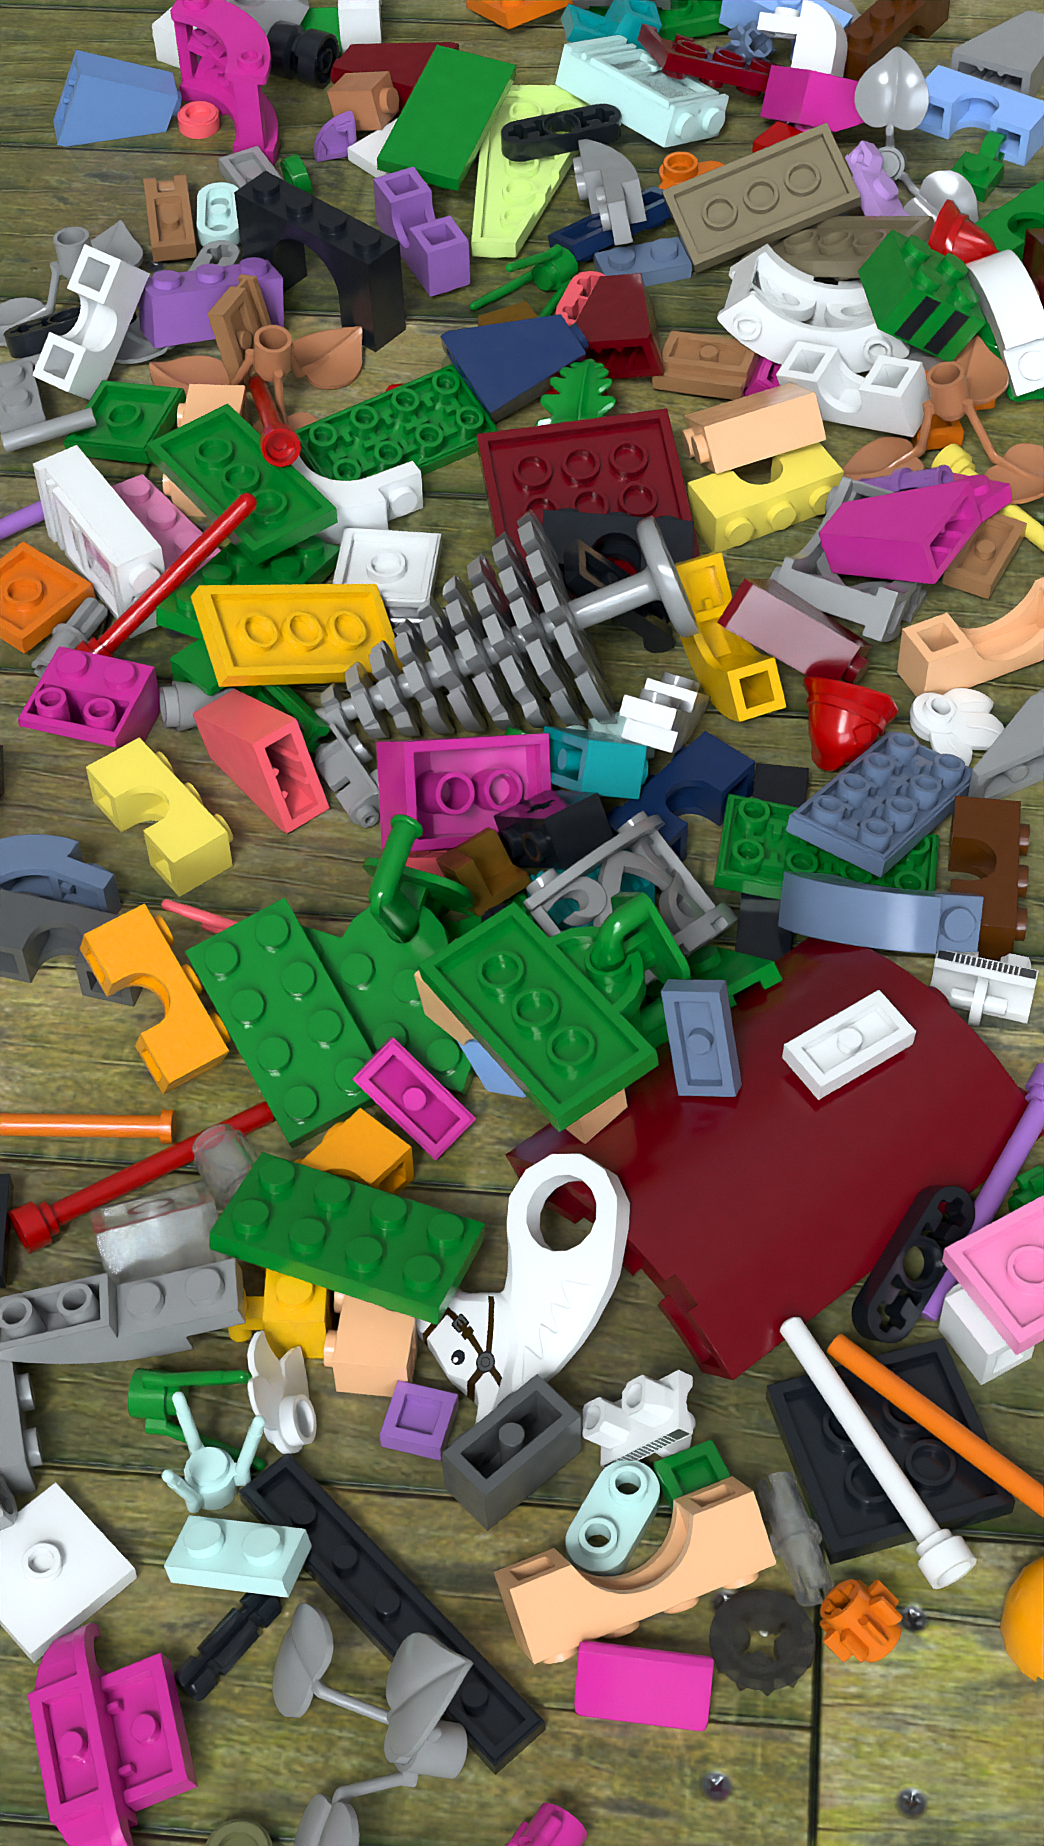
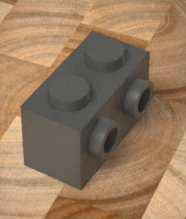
(511, 1451)

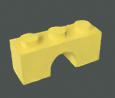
(735, 512)
(141, 786)

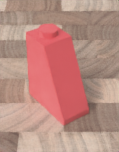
(263, 757)

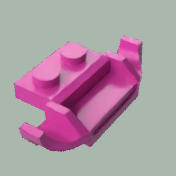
(106, 1740)

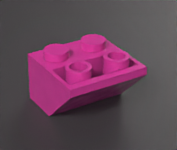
(94, 699)

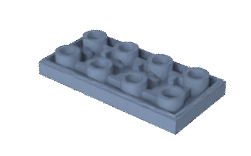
(882, 803)

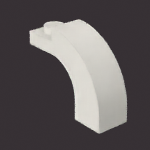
(1014, 316)
(368, 501)

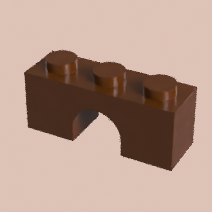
(987, 844)

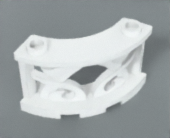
(779, 305)

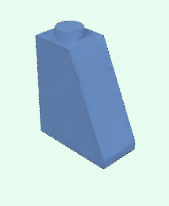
(113, 100)

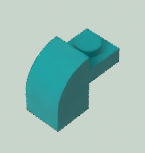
(622, 19)

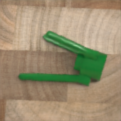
(551, 272)
(152, 1394)

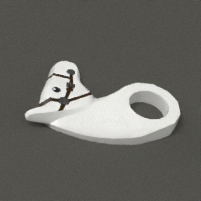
(550, 1297)

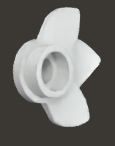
(955, 722)
(281, 1395)

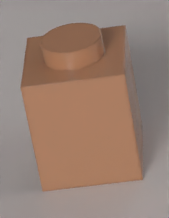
(367, 96)

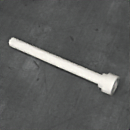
(941, 1554)

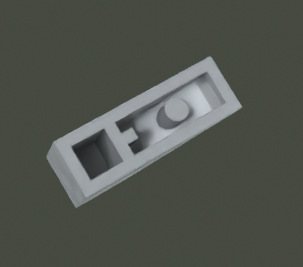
(1015, 756)

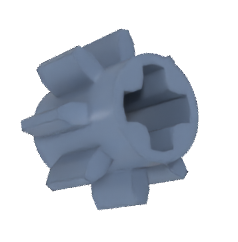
(750, 42)

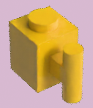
(289, 1314)

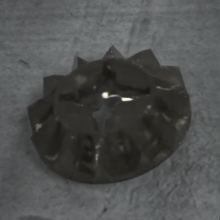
(767, 1614)

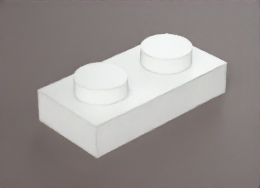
(848, 1044)

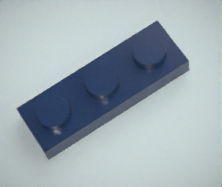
(587, 234)

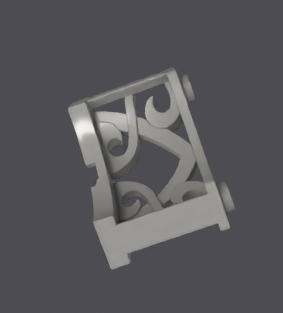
(872, 604)
(682, 904)

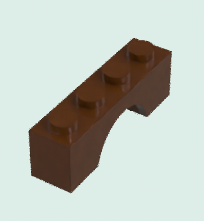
(884, 27)

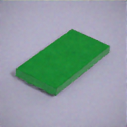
(447, 117)
(420, 422)
(759, 850)

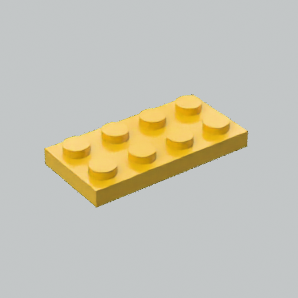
(291, 631)

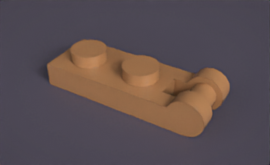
(170, 219)

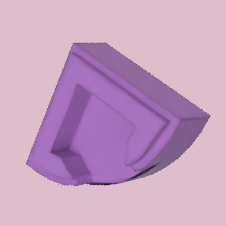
(335, 138)

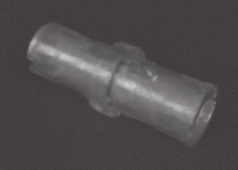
(795, 1538)

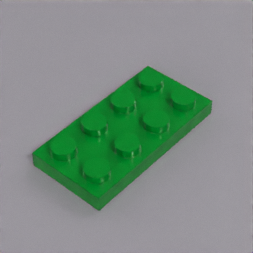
(220, 460)
(301, 564)
(285, 1020)
(348, 1237)

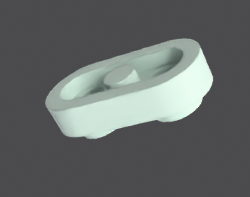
(217, 213)
(614, 1515)

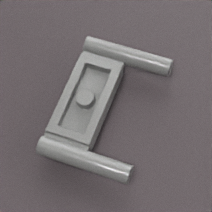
(23, 412)

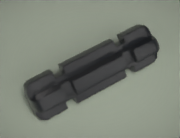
(226, 1644)

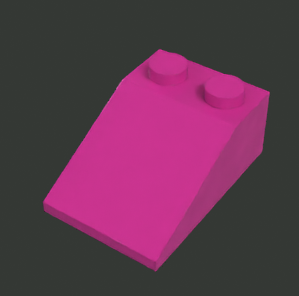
(810, 99)
(458, 783)

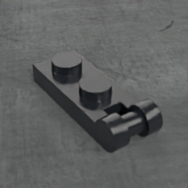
(589, 571)

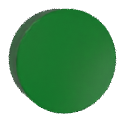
(296, 173)

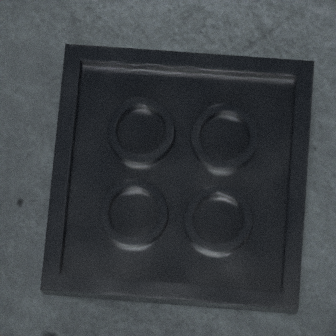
(840, 1486)

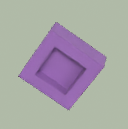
(419, 1420)

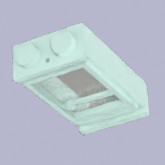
(649, 101)

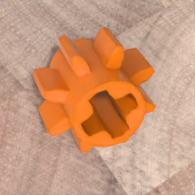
(860, 1621)

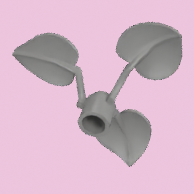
(897, 96)
(68, 247)
(417, 1741)

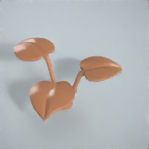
(326, 358)
(954, 389)

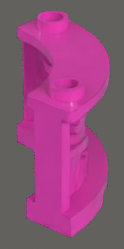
(230, 69)

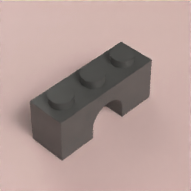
(43, 928)

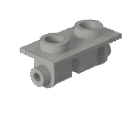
(345, 762)

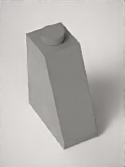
(1006, 54)

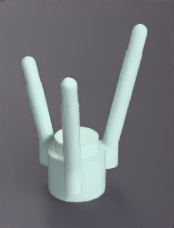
(210, 1471)

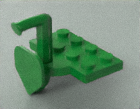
(381, 952)
(562, 1006)

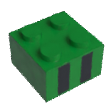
(921, 295)

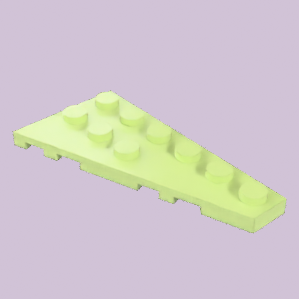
(512, 192)

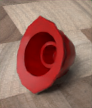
(959, 235)
(844, 720)

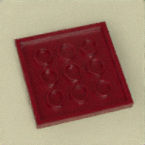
(584, 465)

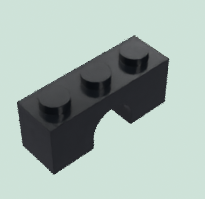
(615, 535)

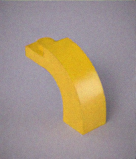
(726, 665)

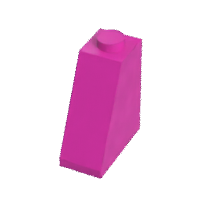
(902, 533)

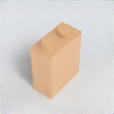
(753, 427)

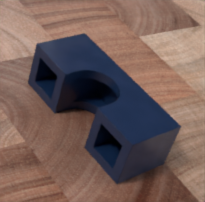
(692, 783)

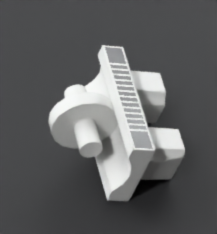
(986, 985)
(644, 1422)

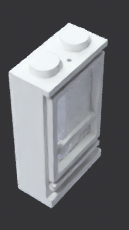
(98, 531)

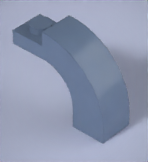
(55, 871)
(879, 916)

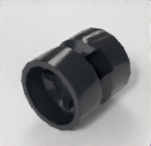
(302, 53)

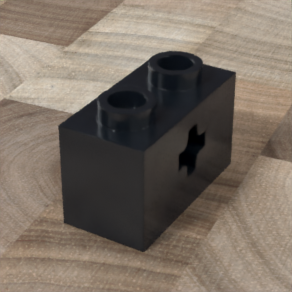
(553, 829)

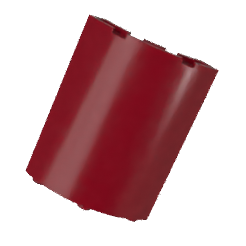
(780, 1196)

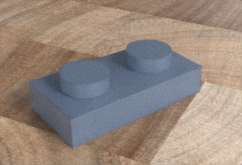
(656, 261)
(701, 1037)

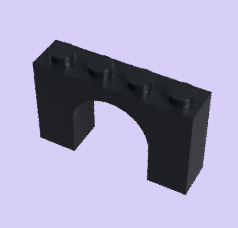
(363, 261)

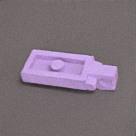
(876, 189)

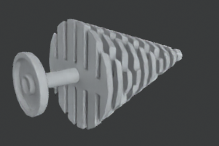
(523, 643)

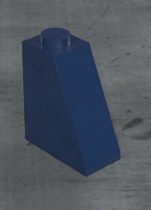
(513, 360)

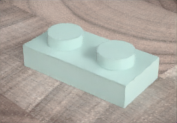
(238, 1556)

